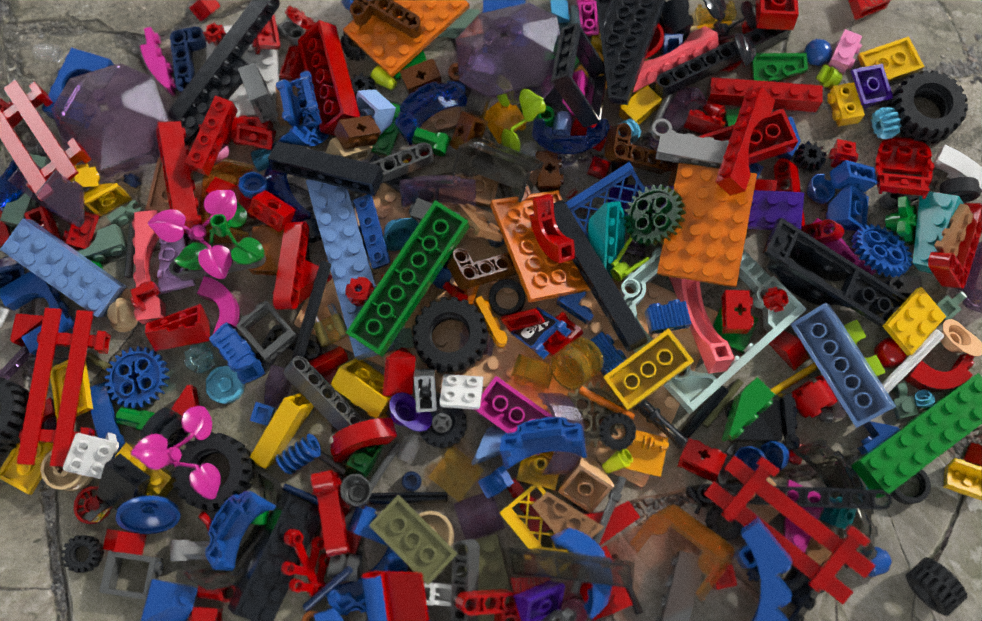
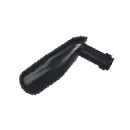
(694, 496)

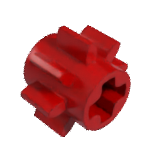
(214, 33)
(775, 299)

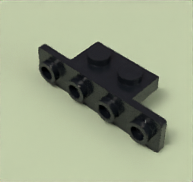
(803, 599)

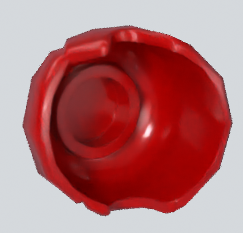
(889, 353)

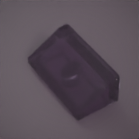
(15, 363)

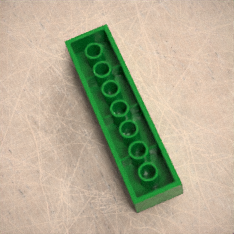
(408, 278)
(923, 438)

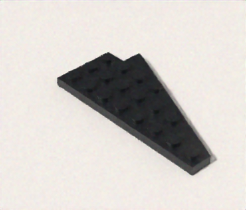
(625, 39)

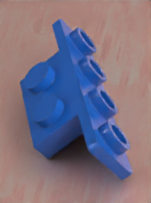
(371, 231)

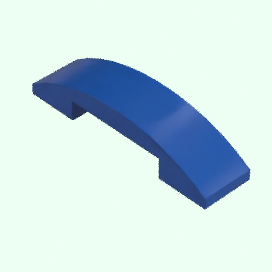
(104, 415)

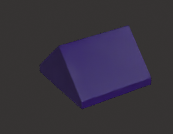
(872, 85)
(540, 601)

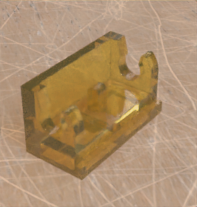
(704, 17)

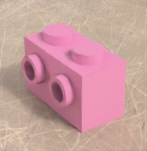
(844, 51)

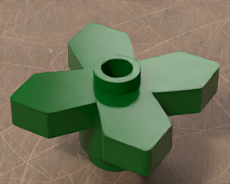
(904, 220)

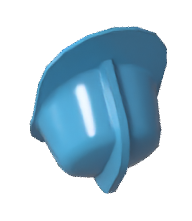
(398, 232)

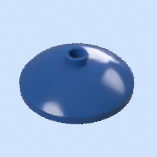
(148, 514)

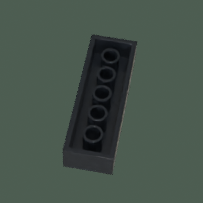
(263, 583)

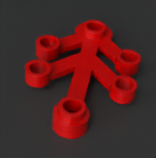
(316, 582)

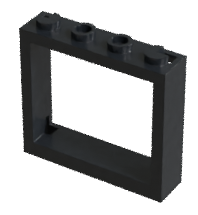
(575, 43)

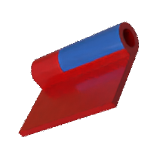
(395, 596)

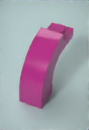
(227, 303)

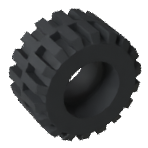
(936, 586)

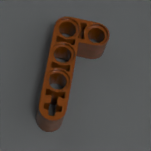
(408, 22)
(625, 150)
(472, 274)

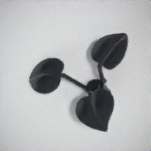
(743, 44)

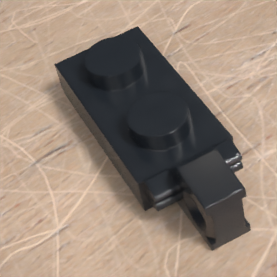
(788, 421)

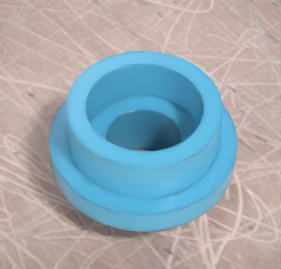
(924, 399)

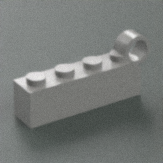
(687, 147)

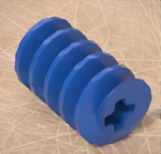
(299, 454)

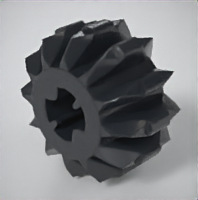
(363, 82)
(817, 157)

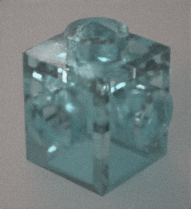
(204, 361)

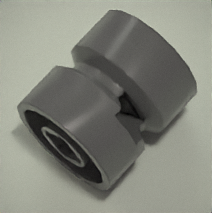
(339, 562)

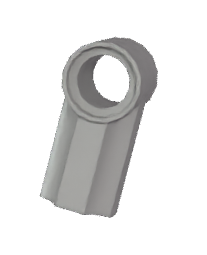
(184, 550)

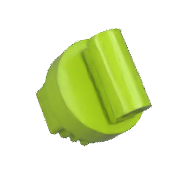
(829, 76)

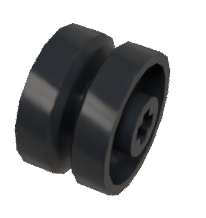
(166, 424)

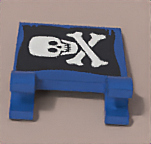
(538, 334)

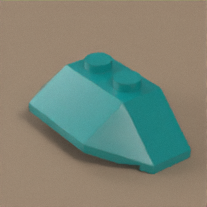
(607, 233)

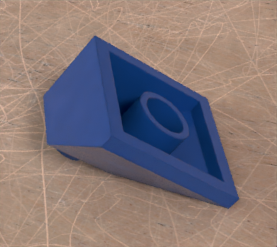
(849, 208)
(168, 601)

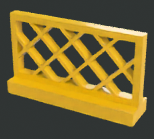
(520, 528)

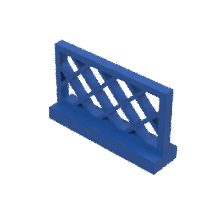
(602, 186)

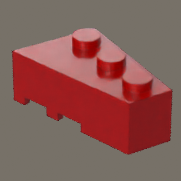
(179, 329)

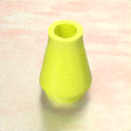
(382, 78)
(619, 460)

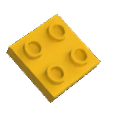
(532, 470)

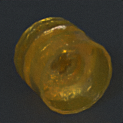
(576, 363)

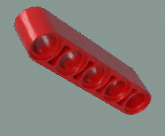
(291, 266)

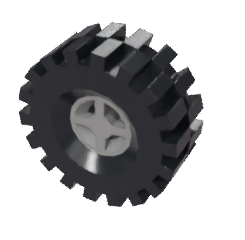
(452, 430)

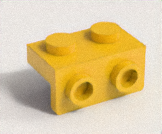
(963, 478)

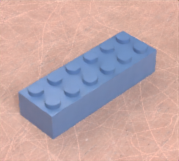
(63, 267)
(842, 365)

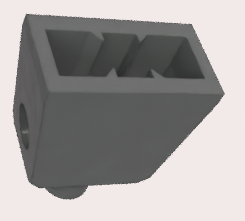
(425, 386)

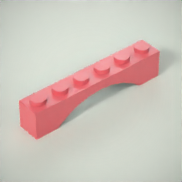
(696, 44)
(144, 244)
(712, 347)

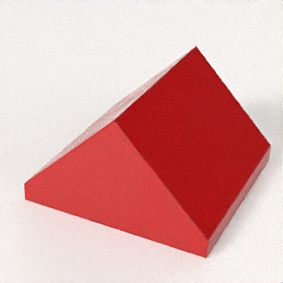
(399, 372)

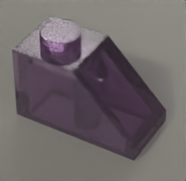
(276, 387)

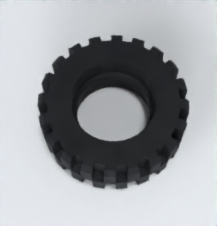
(939, 90)
(443, 311)
(12, 415)
(197, 452)

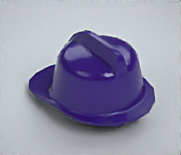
(404, 413)

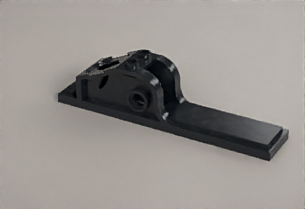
(814, 263)

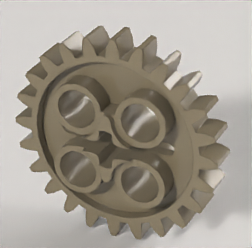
(602, 412)

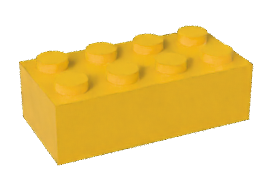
(648, 369)

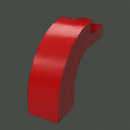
(549, 237)
(927, 378)
(360, 435)

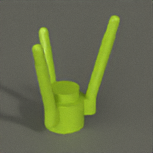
(622, 269)

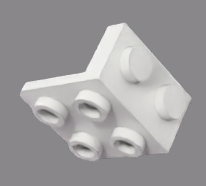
(461, 391)
(89, 454)

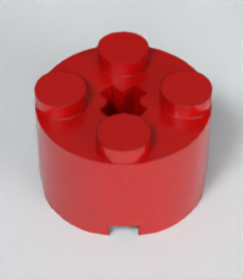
(813, 396)

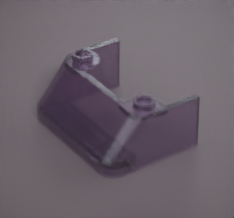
(58, 194)

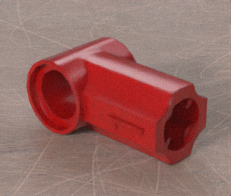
(218, 594)

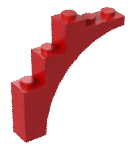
(620, 519)

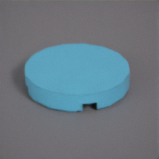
(224, 385)

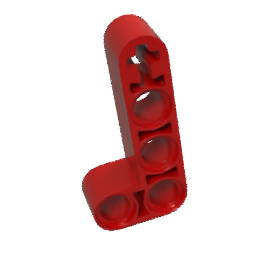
(331, 510)

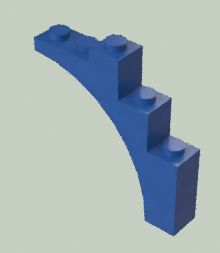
(770, 560)

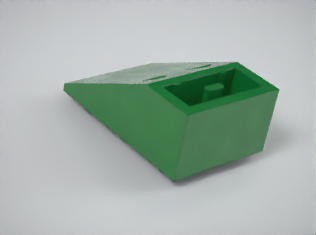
(745, 405)

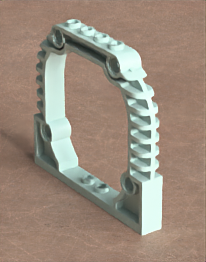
(694, 386)

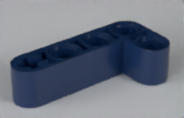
(188, 43)

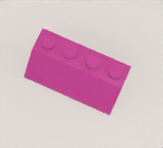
(508, 407)

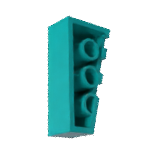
(932, 218)

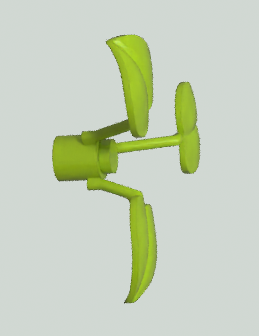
(531, 106)

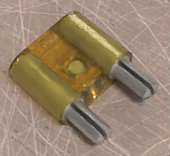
(330, 329)

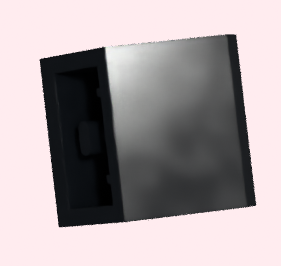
(676, 18)

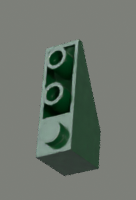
(363, 460)

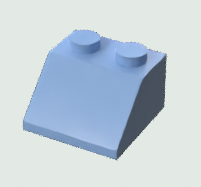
(374, 104)

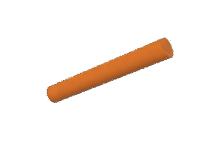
(604, 402)

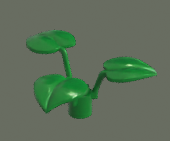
(245, 252)

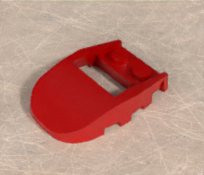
(904, 156)

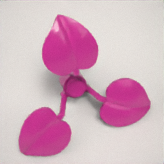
(170, 225)
(154, 453)

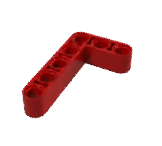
(820, 228)
(954, 270)
(496, 605)

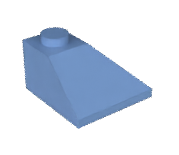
(489, 445)

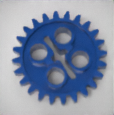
(882, 250)
(119, 382)

